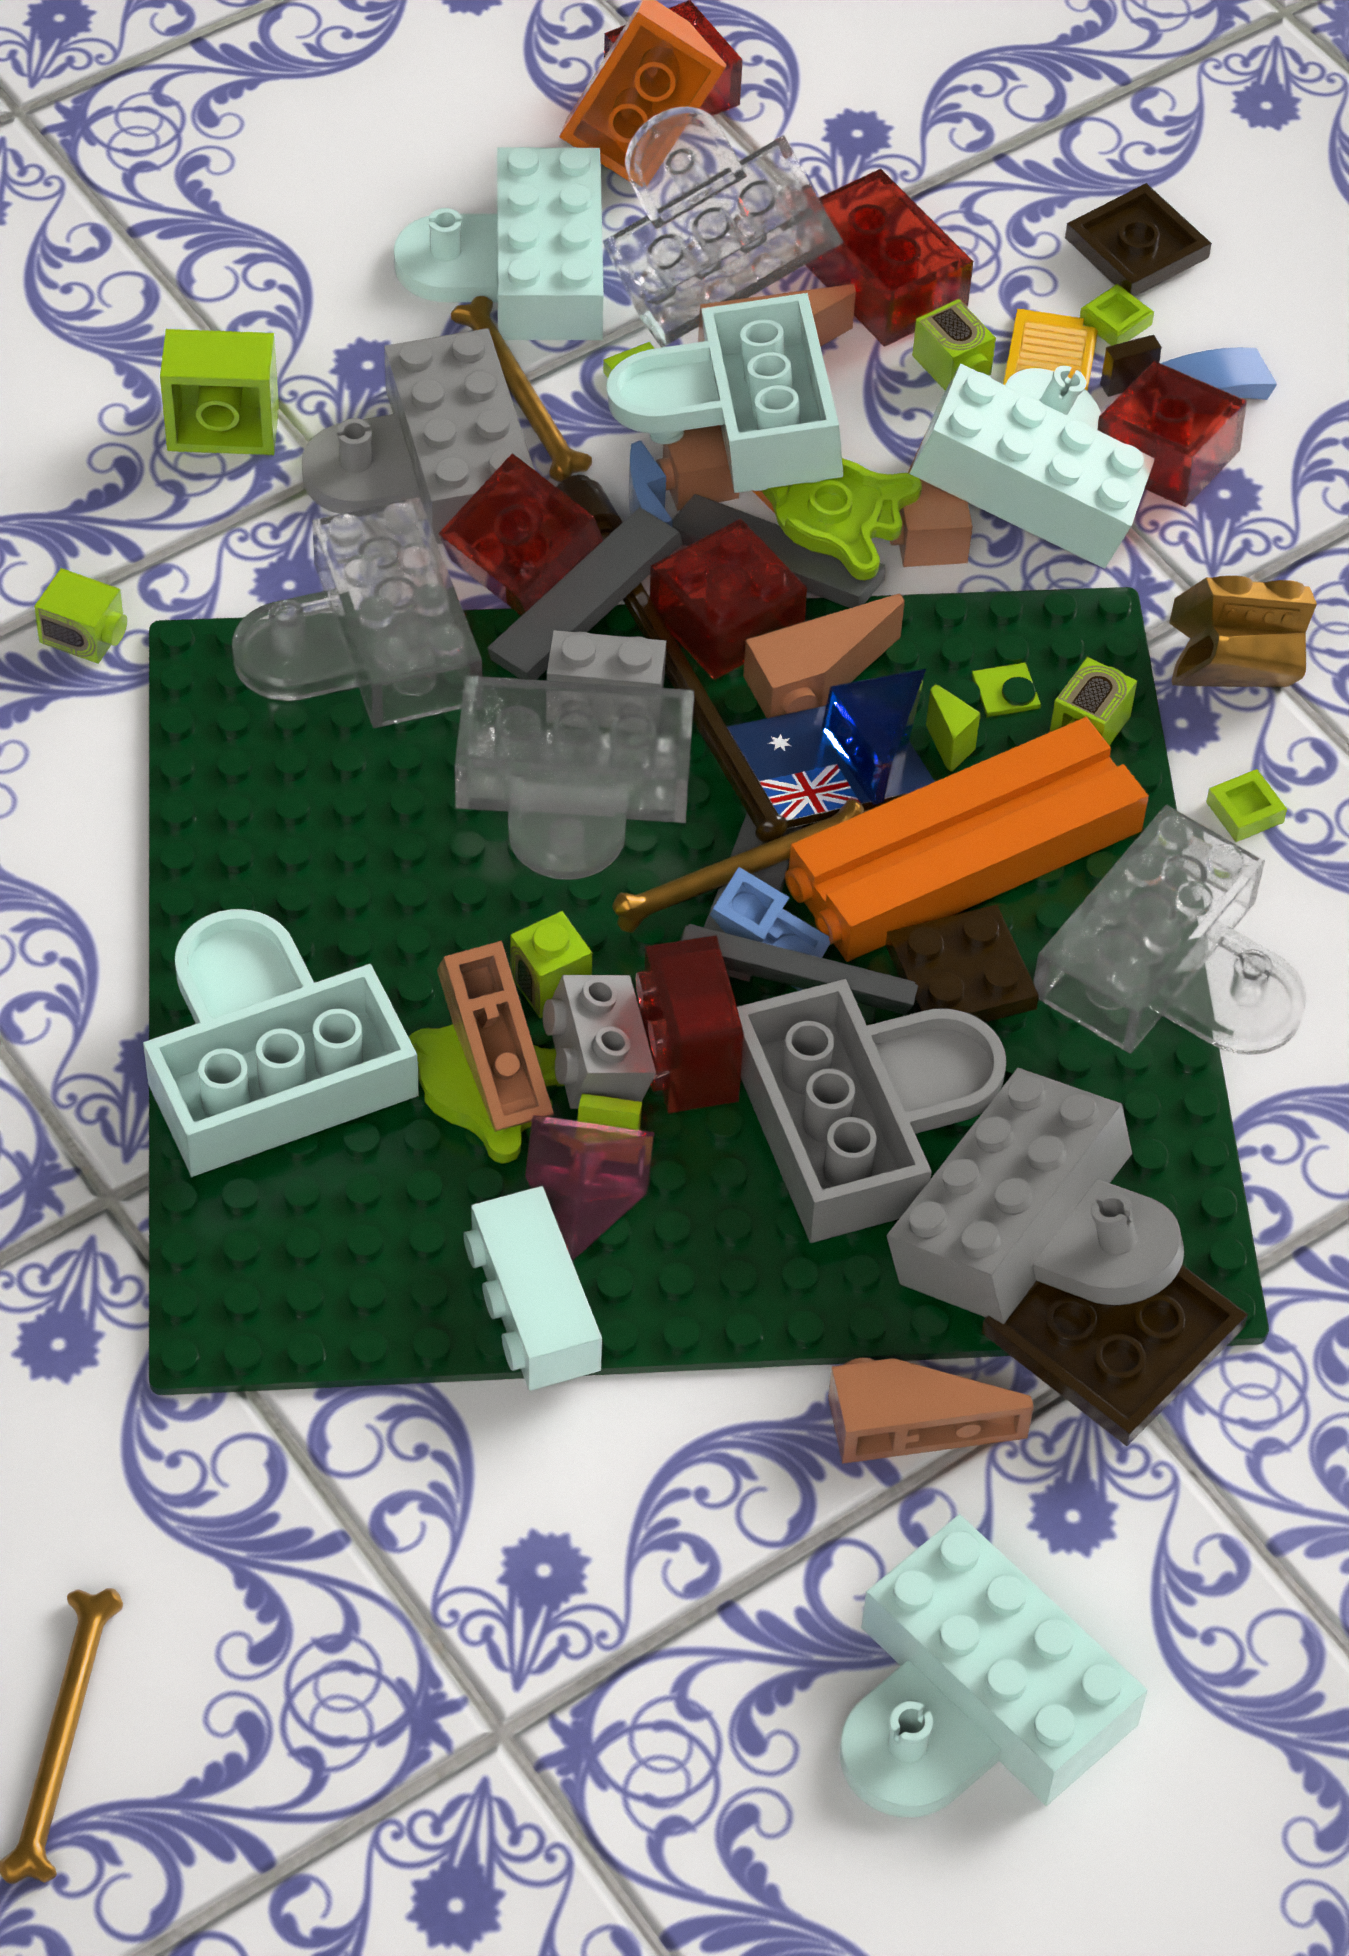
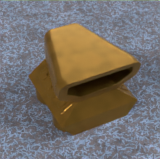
(1242, 632)

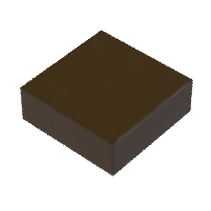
(1127, 362)

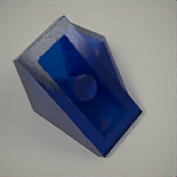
(873, 726)

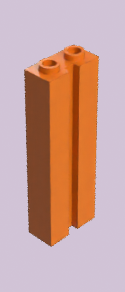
(966, 838)

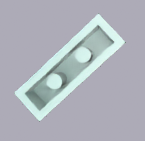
(533, 1289)

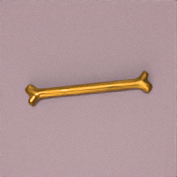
(564, 459)
(635, 908)
(30, 1856)

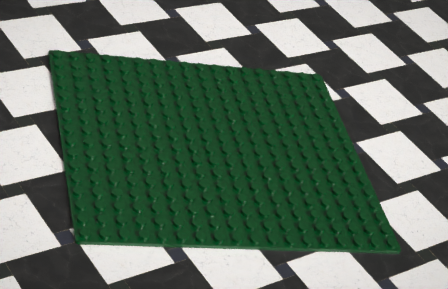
(350, 1244)

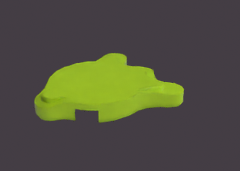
(845, 514)
(454, 1094)

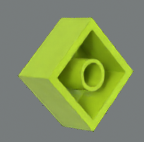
(219, 391)

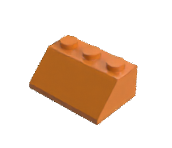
(648, 70)

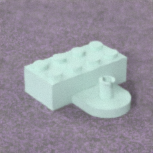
(531, 257)
(753, 377)
(1035, 458)
(271, 1045)
(980, 1682)

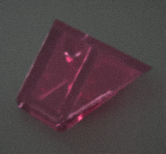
(587, 1174)

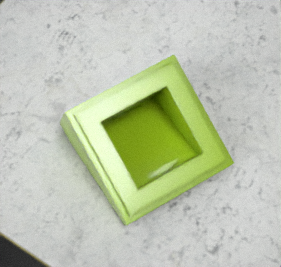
(951, 726)

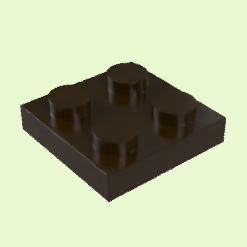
(1138, 240)
(964, 965)

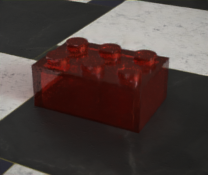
(892, 257)

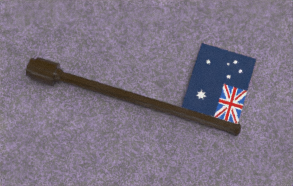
(776, 765)

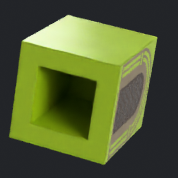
(950, 338)
(80, 616)
(1098, 693)
(544, 954)

